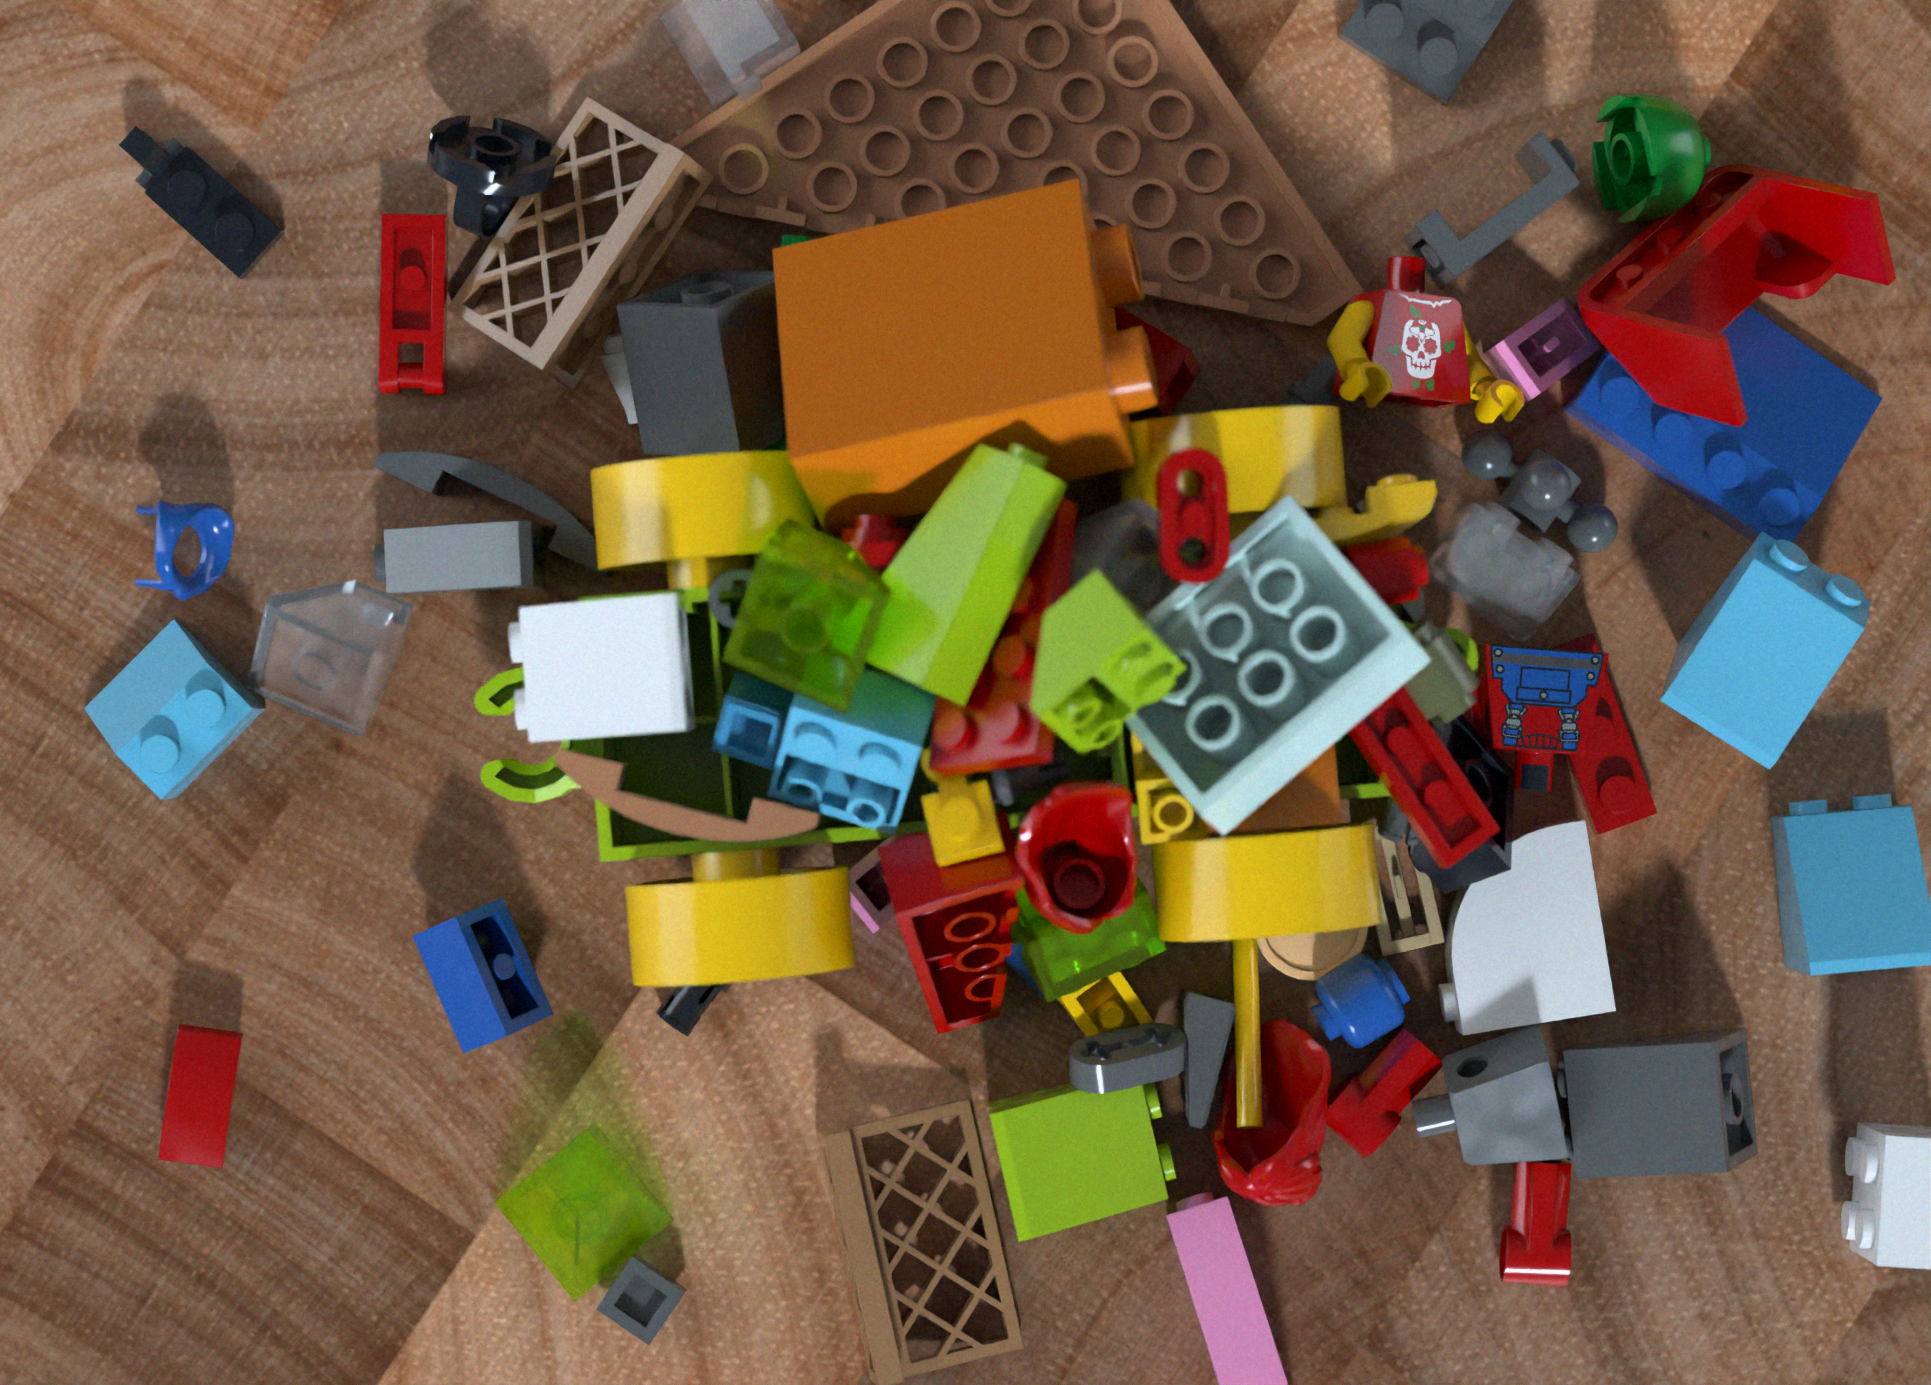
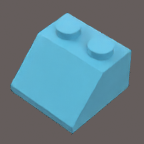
(172, 711)

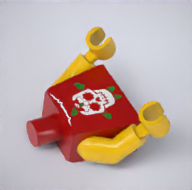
(1414, 350)

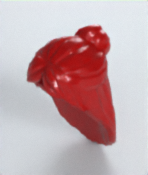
(1080, 855)
(1283, 1158)

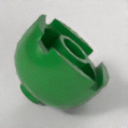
(1648, 156)

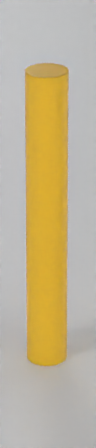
(1247, 1034)

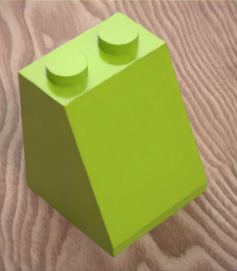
(1079, 1155)

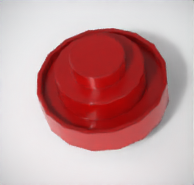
(876, 540)

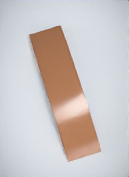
(605, 779)

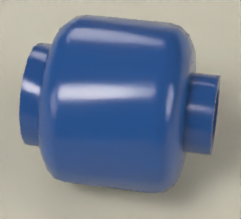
(1360, 1000)

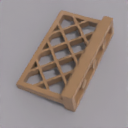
(612, 263)
(866, 1254)

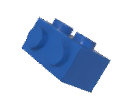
(483, 975)

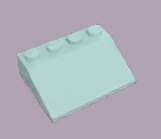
(1276, 664)

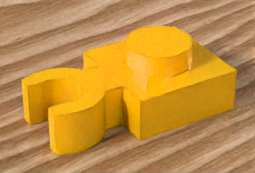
(960, 817)

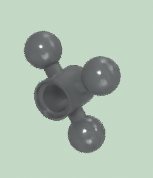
(1539, 490)

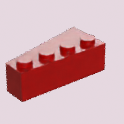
(955, 923)

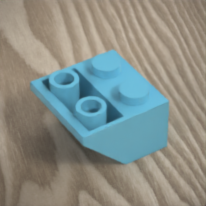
(858, 760)

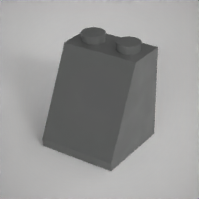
(706, 363)
(1659, 1104)

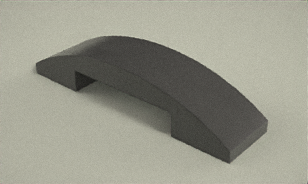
(432, 471)

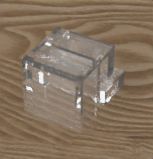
(730, 44)

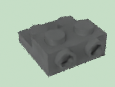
(1424, 39)

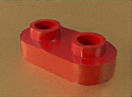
(1195, 516)

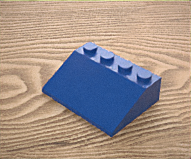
(1754, 476)

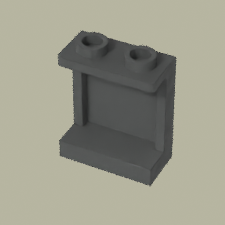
(1447, 257)

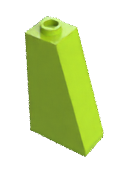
(964, 570)

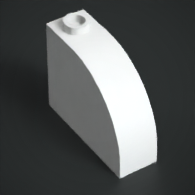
(1529, 938)

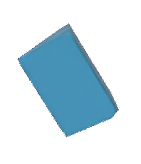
(753, 721)

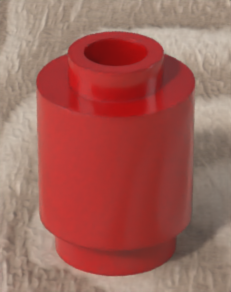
(1389, 567)

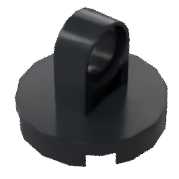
(489, 168)

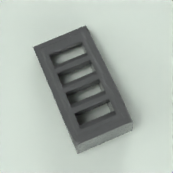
(1207, 1025)

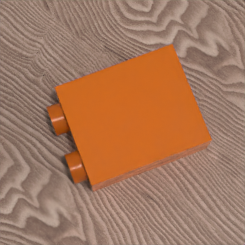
(954, 337)

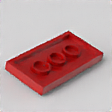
(996, 722)

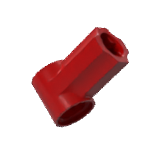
(1369, 1104)
(1536, 1242)

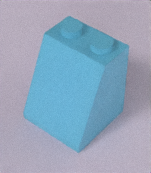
(1765, 648)
(1851, 887)

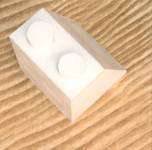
(603, 668)

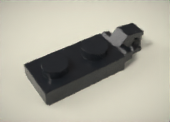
(203, 202)

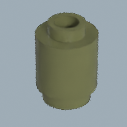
(1446, 681)

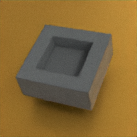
(641, 1299)

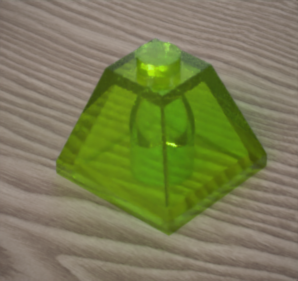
(809, 616)
(584, 1211)

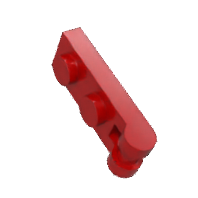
(413, 301)

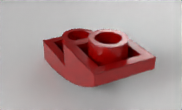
(200, 1096)

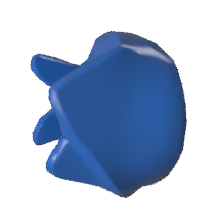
(216, 539)

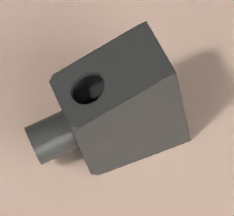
(1498, 1102)

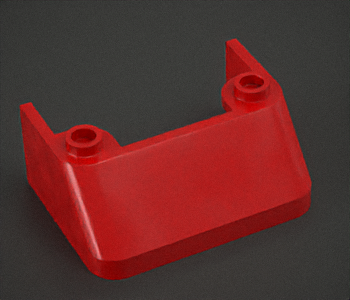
(1701, 268)

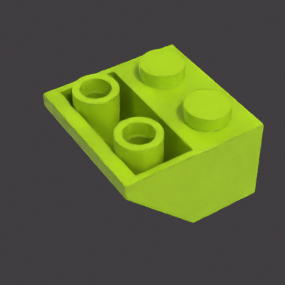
(1098, 664)

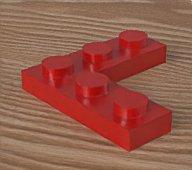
(1609, 771)

